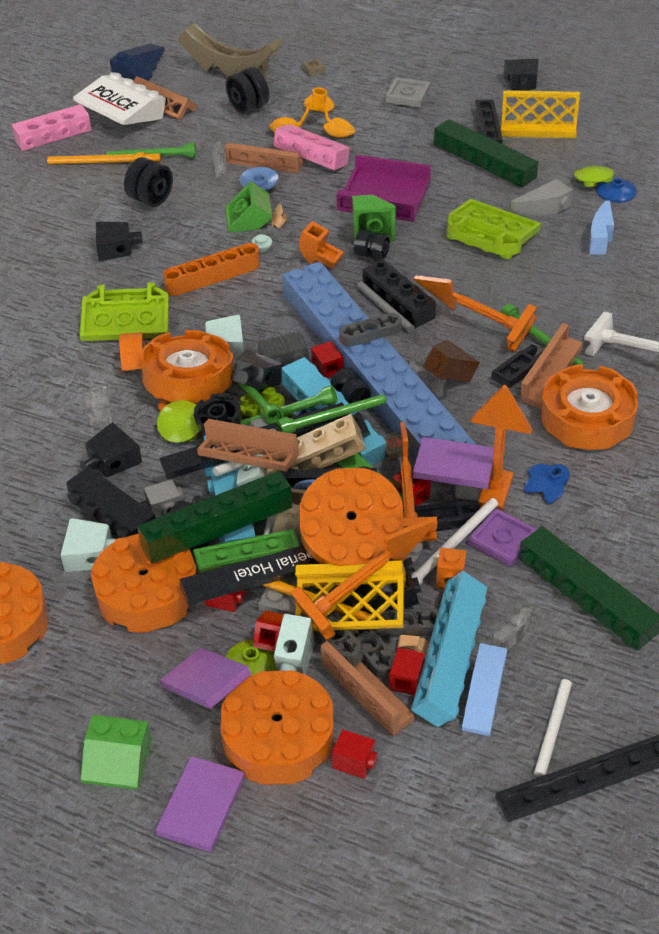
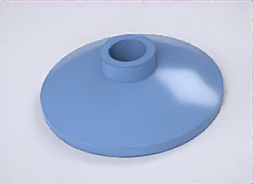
(261, 176)

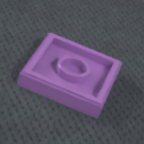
(500, 536)

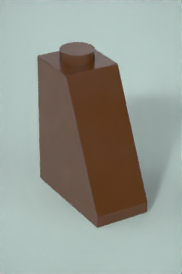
(450, 362)

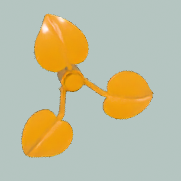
(320, 102)

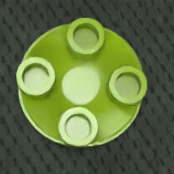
(594, 174)
(251, 409)
(177, 422)

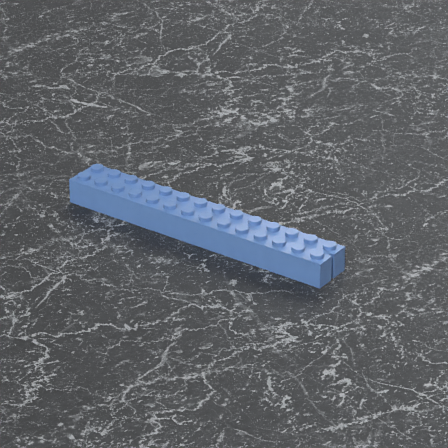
(328, 308)

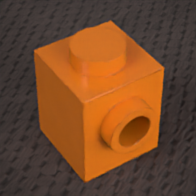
(449, 564)

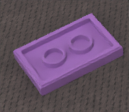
(454, 463)
(205, 677)
(200, 804)

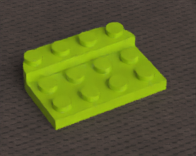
(490, 228)
(121, 311)

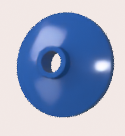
(617, 191)

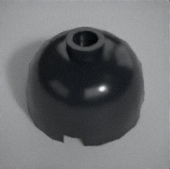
(218, 407)

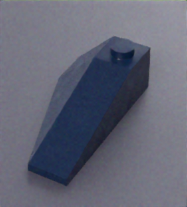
(137, 61)

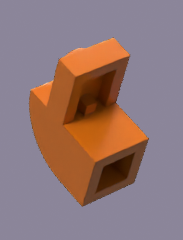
(315, 247)
(130, 350)

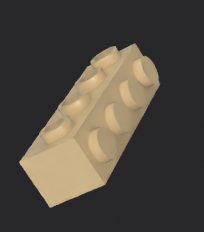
(327, 444)

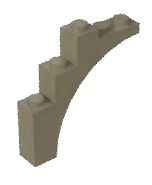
(230, 60)

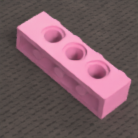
(51, 127)
(311, 146)

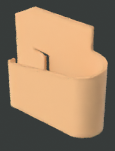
(277, 219)
(413, 642)

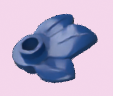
(545, 481)

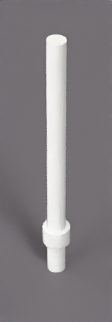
(478, 517)

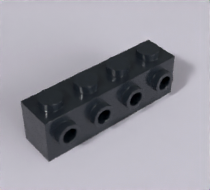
(399, 293)
(107, 503)

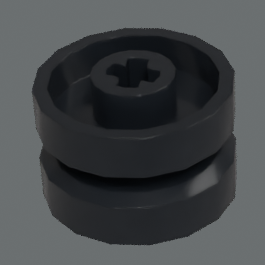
(247, 90)
(148, 181)

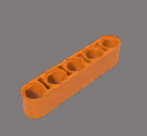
(211, 269)

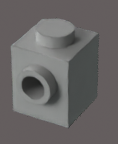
(162, 497)

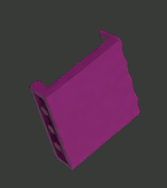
(391, 180)

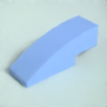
(601, 229)
(484, 689)

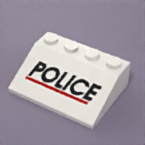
(122, 100)

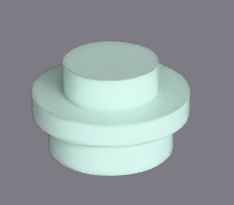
(263, 242)

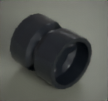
(372, 244)
(350, 385)

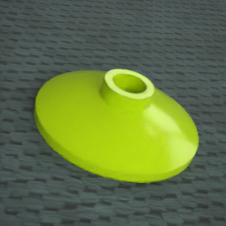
(262, 660)

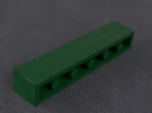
(486, 153)
(215, 517)
(590, 588)

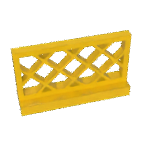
(539, 127)
(331, 575)

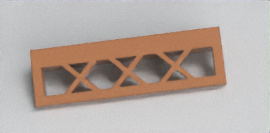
(172, 98)
(263, 157)
(556, 356)
(250, 442)
(367, 690)

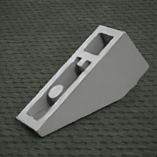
(543, 201)

